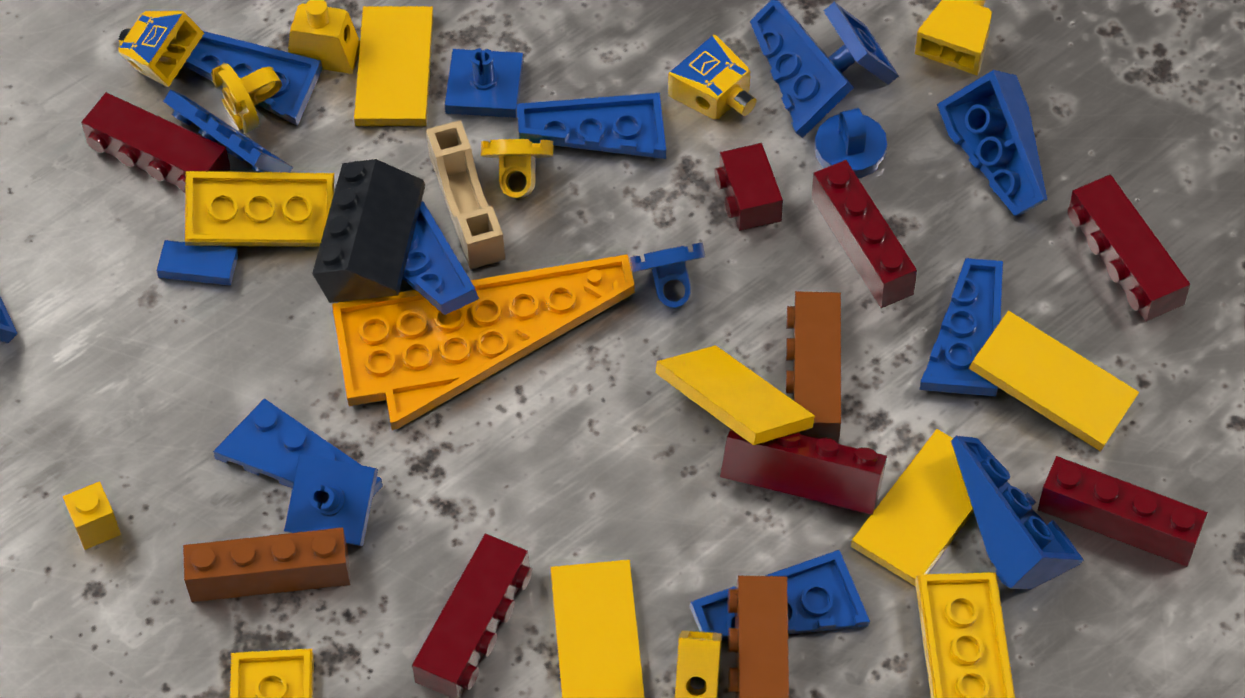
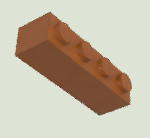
(816, 360)
(266, 564)
(759, 637)

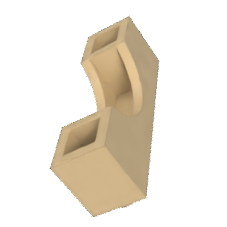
(459, 182)

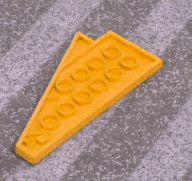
(421, 358)

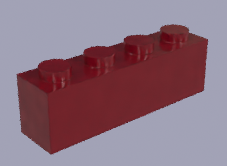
(150, 142)
(863, 234)
(1128, 248)
(808, 469)
(1122, 511)
(472, 617)

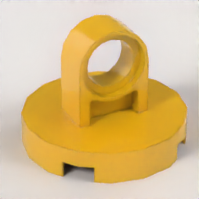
(245, 93)
(516, 156)

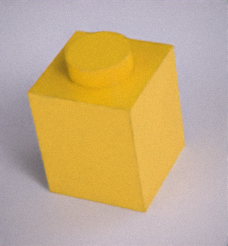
(92, 515)

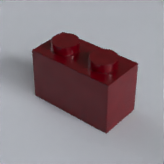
(749, 187)

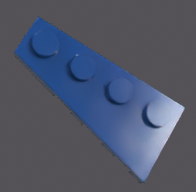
(435, 268)

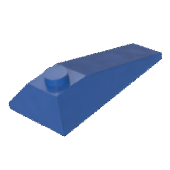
(998, 135)
(1014, 535)

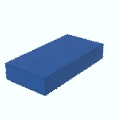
(197, 263)

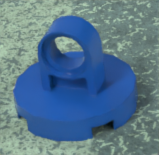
(853, 139)
(669, 265)

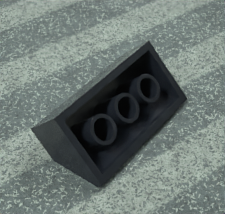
(368, 231)

